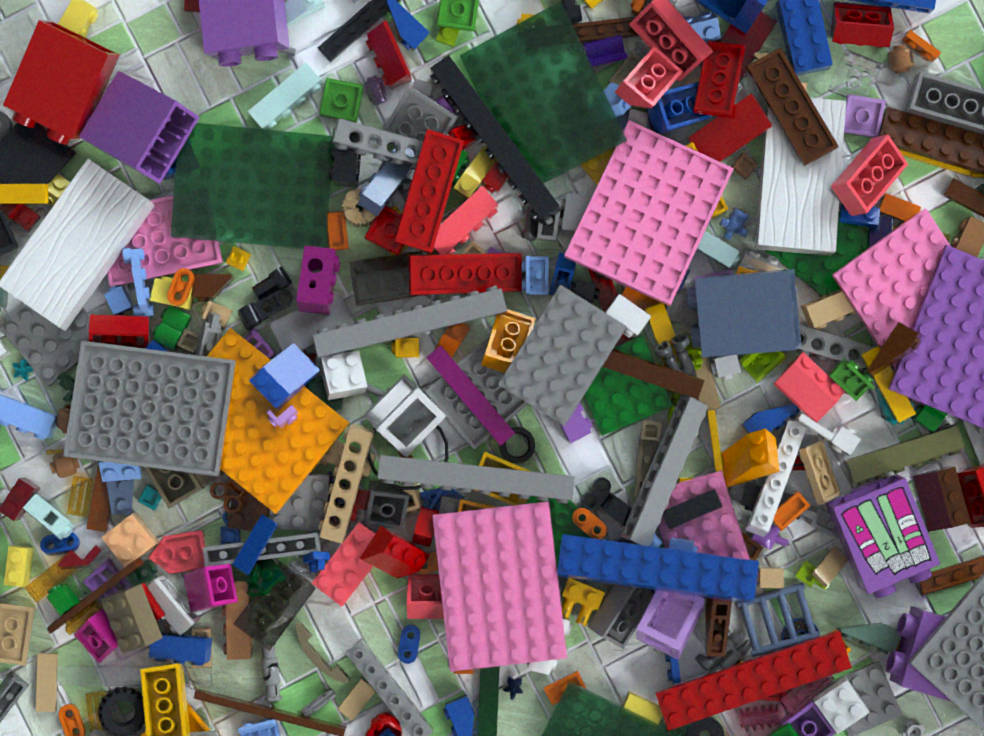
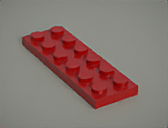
(429, 191)
(464, 273)

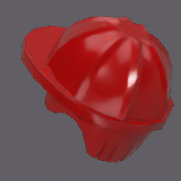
(382, 722)

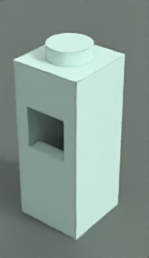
(718, 251)
(48, 517)

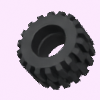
(105, 707)

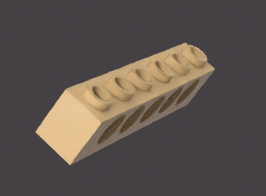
(363, 437)

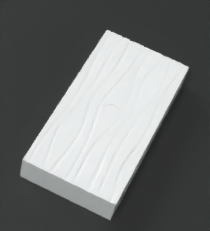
(796, 200)
(76, 244)

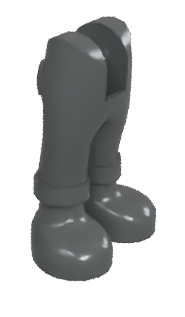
(679, 343)
(734, 656)

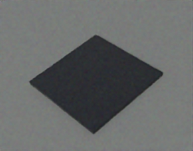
(31, 156)

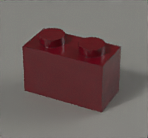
(18, 498)

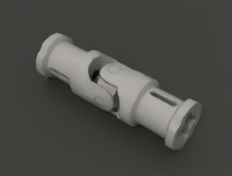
(270, 674)

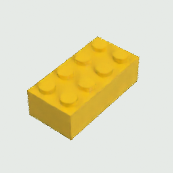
(165, 701)

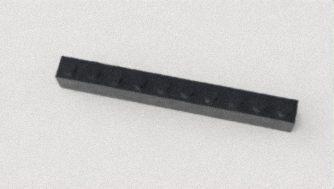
(494, 139)

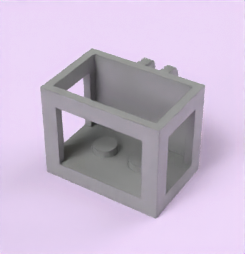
(404, 415)

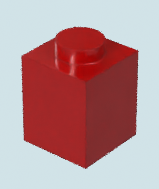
(494, 180)

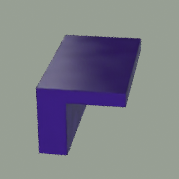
(605, 50)

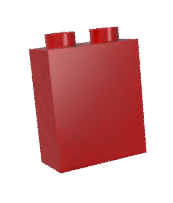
(59, 81)

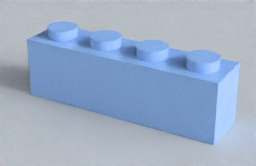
(27, 418)

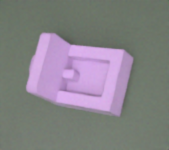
(286, 417)

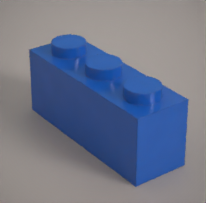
(182, 649)

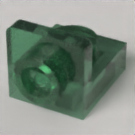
(67, 383)

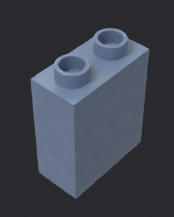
(745, 313)

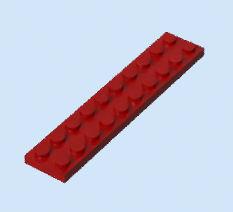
(753, 680)

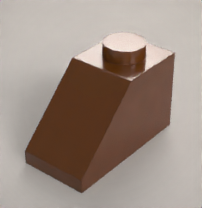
(210, 285)

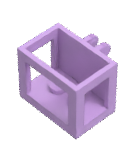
(670, 621)

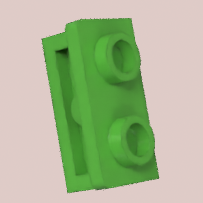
(850, 379)

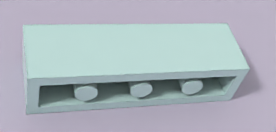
(285, 97)

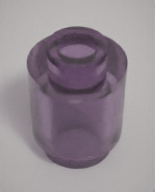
(375, 90)

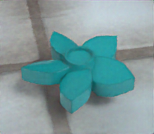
(22, 369)

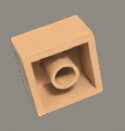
(130, 539)

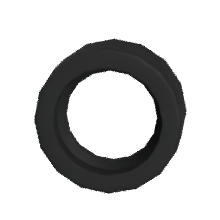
(520, 459)

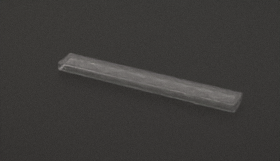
(123, 676)

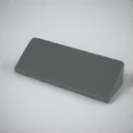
(10, 691)

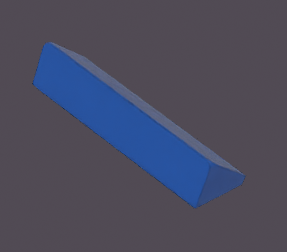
(255, 544)

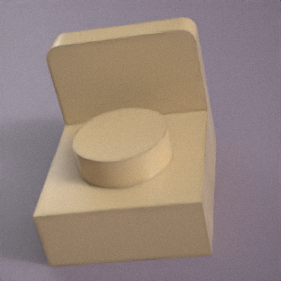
(225, 313)

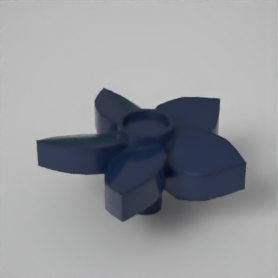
(514, 687)

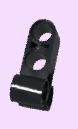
(253, 315)
(608, 502)

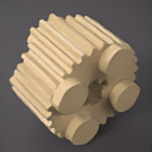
(353, 214)

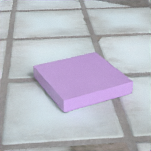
(863, 115)

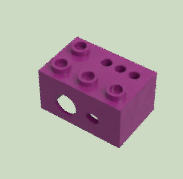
(316, 289)

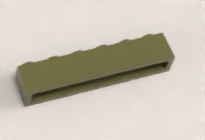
(904, 454)

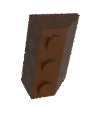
(941, 499)

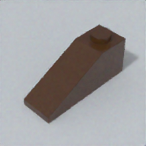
(897, 346)
(717, 626)

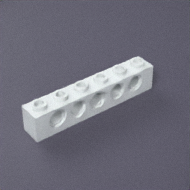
(774, 484)

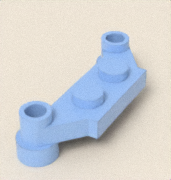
(139, 275)

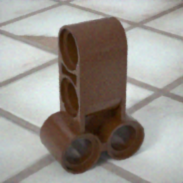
(232, 490)

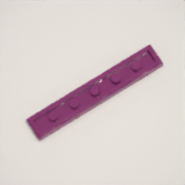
(470, 395)

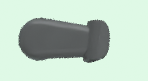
(531, 229)

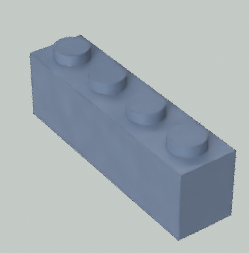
(384, 184)

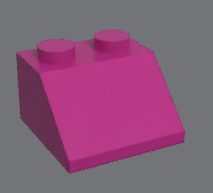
(97, 636)

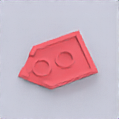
(180, 552)

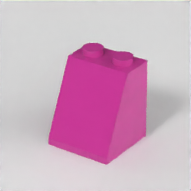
(210, 587)

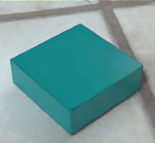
(150, 497)

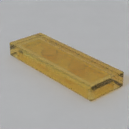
(48, 579)

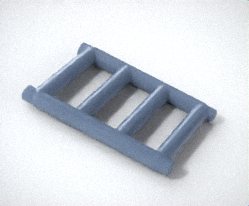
(793, 638)

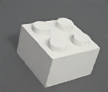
(629, 315)
(343, 375)
(841, 705)

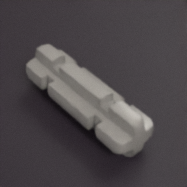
(318, 703)

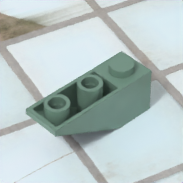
(877, 634)

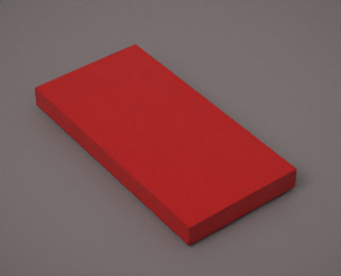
(719, 79)
(727, 135)

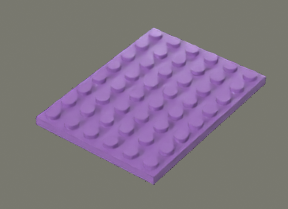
(949, 362)

